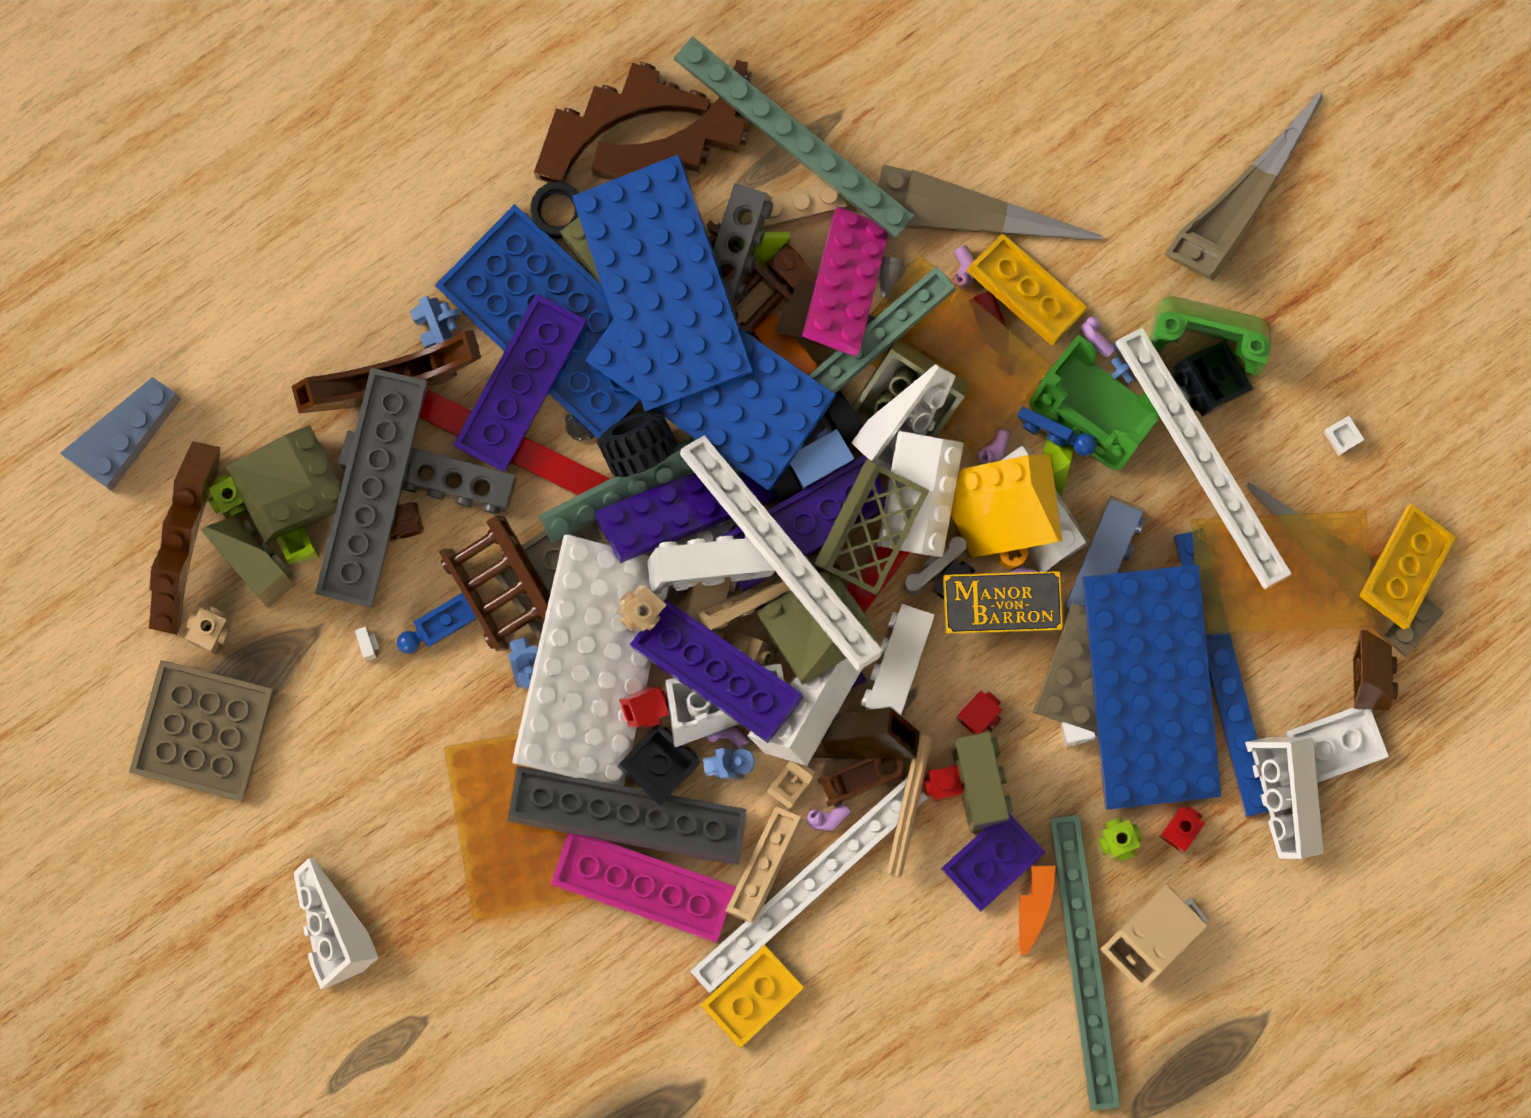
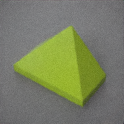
(770, 246)
(1061, 462)
(297, 546)

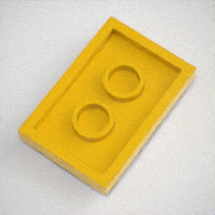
(752, 996)

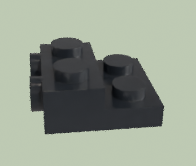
(1212, 378)
(658, 764)

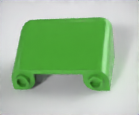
(1246, 330)
(1094, 403)

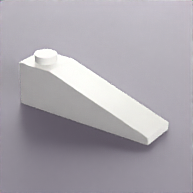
(908, 412)

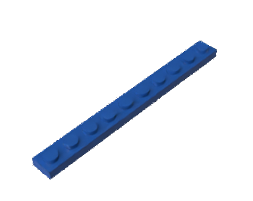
(1230, 703)

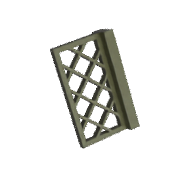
(848, 515)

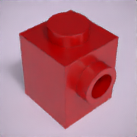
(645, 707)
(981, 713)
(943, 783)
(1182, 828)

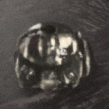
(576, 430)

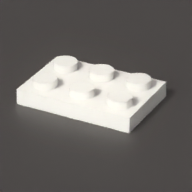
(1343, 742)

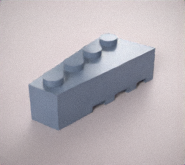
(121, 436)
(1109, 544)

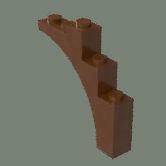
(641, 95)
(715, 128)
(347, 388)
(179, 535)

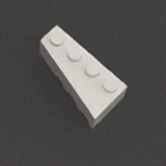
(705, 562)
(900, 659)
(694, 716)
(812, 717)
(1290, 793)

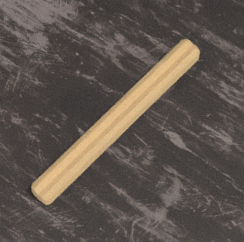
(909, 807)

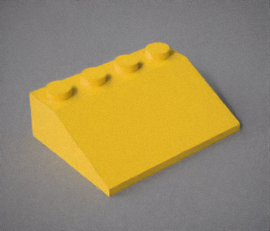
(1007, 505)

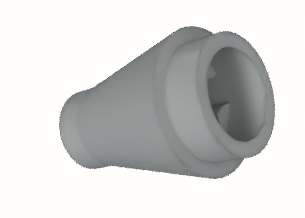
(890, 273)

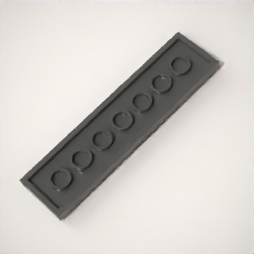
(371, 487)
(626, 815)

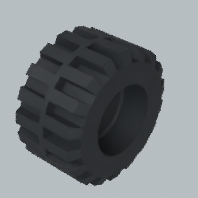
(637, 443)

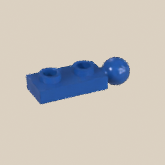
(1057, 434)
(437, 624)

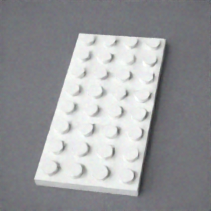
(584, 667)

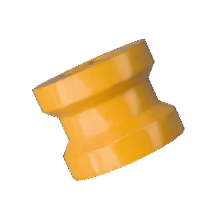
(1011, 560)

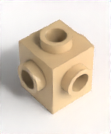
(650, 608)
(209, 639)

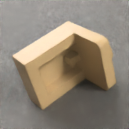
(754, 648)
(791, 783)

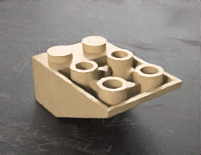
(1153, 937)

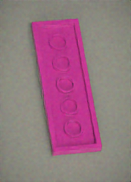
(845, 282)
(643, 886)

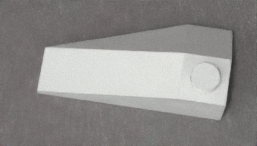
(336, 935)

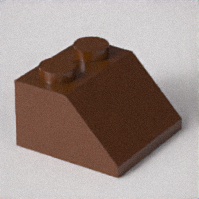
(1373, 673)

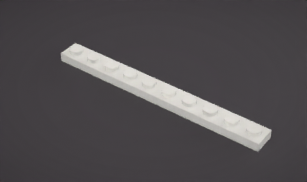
(1203, 458)
(781, 553)
(802, 890)

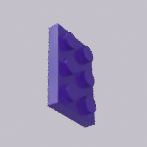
(992, 861)

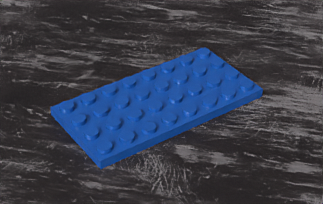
(663, 283)
(497, 285)
(751, 420)
(1151, 686)

